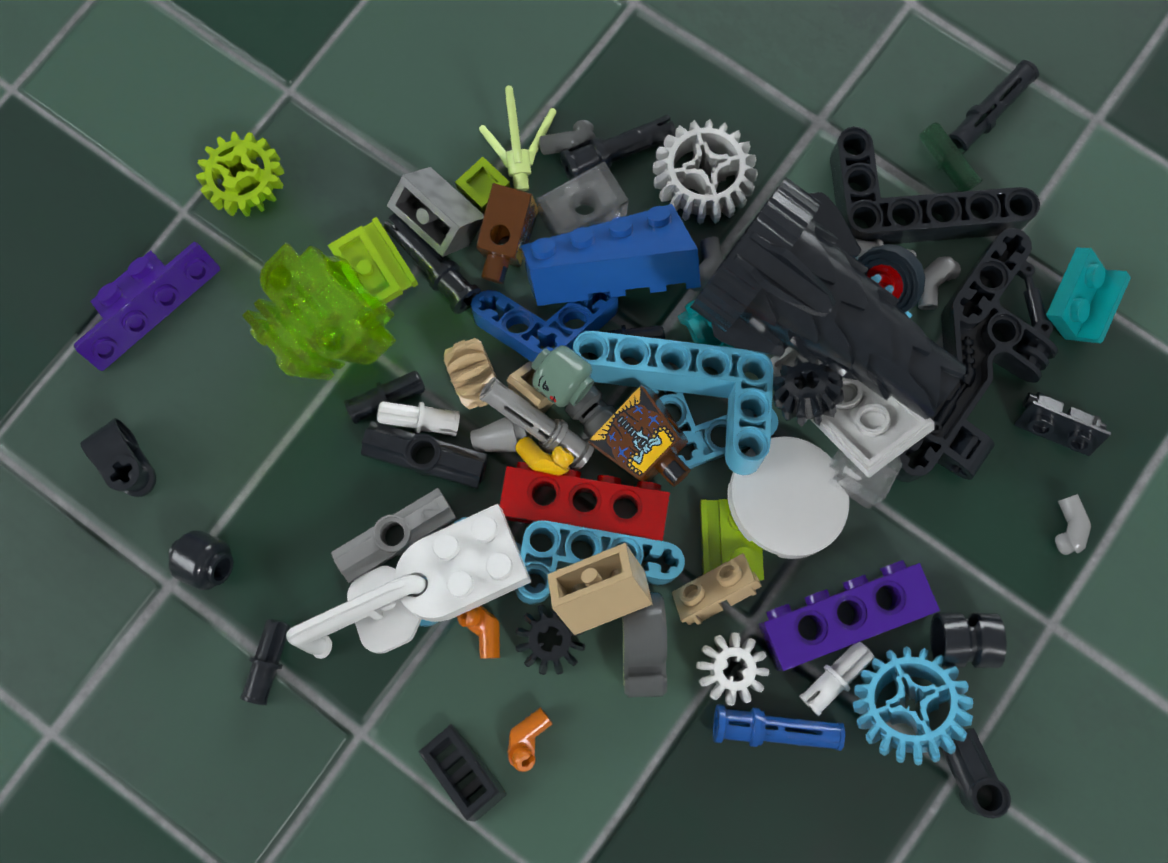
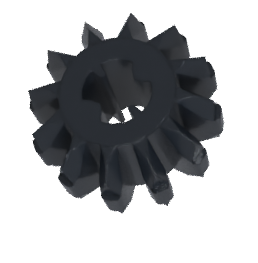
(807, 391)
(543, 626)

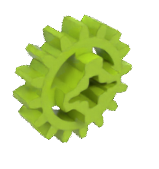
(242, 178)

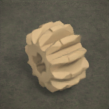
(469, 370)

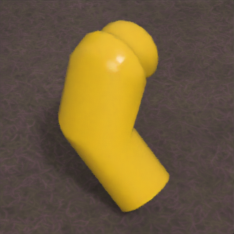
(543, 462)

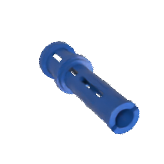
(754, 732)

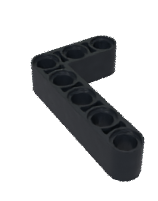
(917, 209)

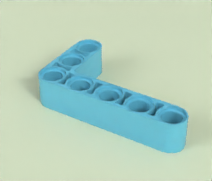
(692, 379)

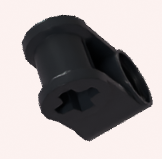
(120, 459)

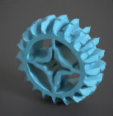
(929, 696)

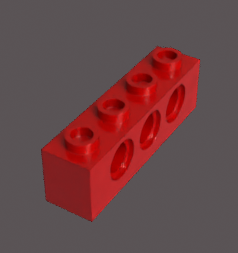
(648, 498)

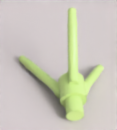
(517, 160)

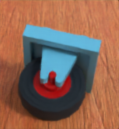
(897, 272)

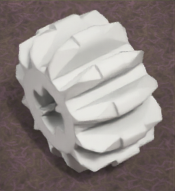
(719, 663)

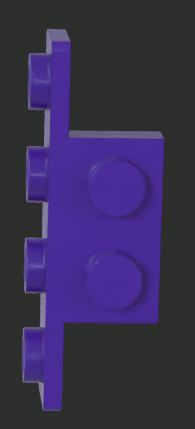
(141, 301)

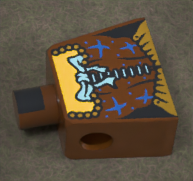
(507, 215)
(644, 439)

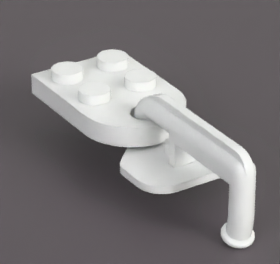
(463, 569)

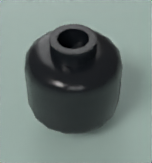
(200, 560)

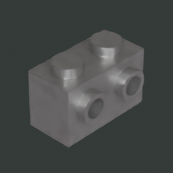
(435, 211)

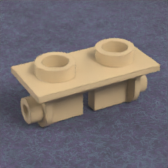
(704, 595)

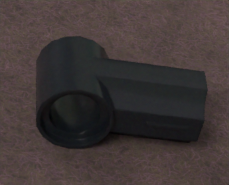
(972, 771)

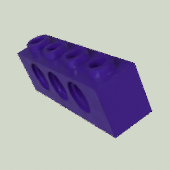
(910, 601)

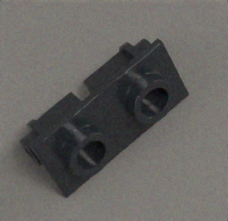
(1073, 430)

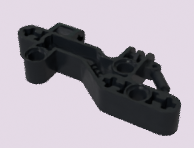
(970, 339)

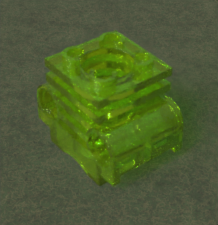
(317, 314)

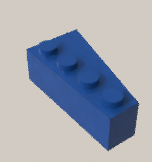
(613, 257)

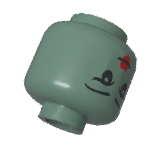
(562, 376)

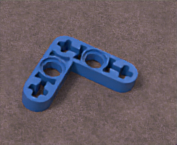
(549, 332)

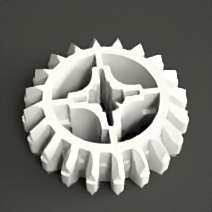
(731, 161)

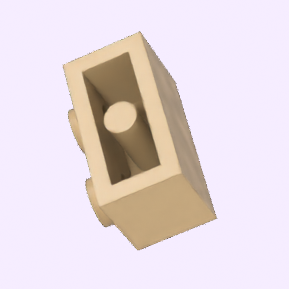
(599, 589)

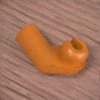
(486, 627)
(522, 740)

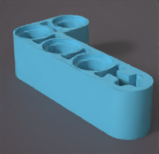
(561, 554)

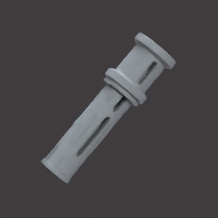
(548, 431)

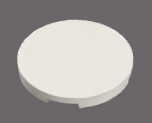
(788, 500)

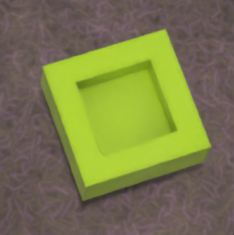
(478, 181)

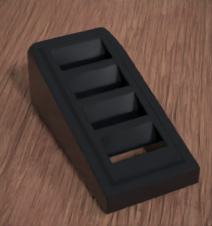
(483, 804)

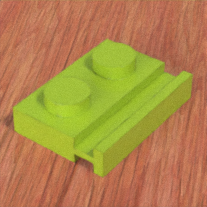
(375, 261)
(723, 540)

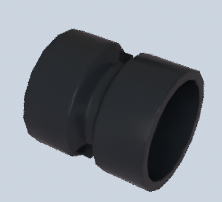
(974, 639)

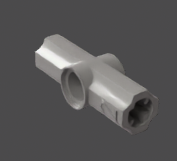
(370, 548)

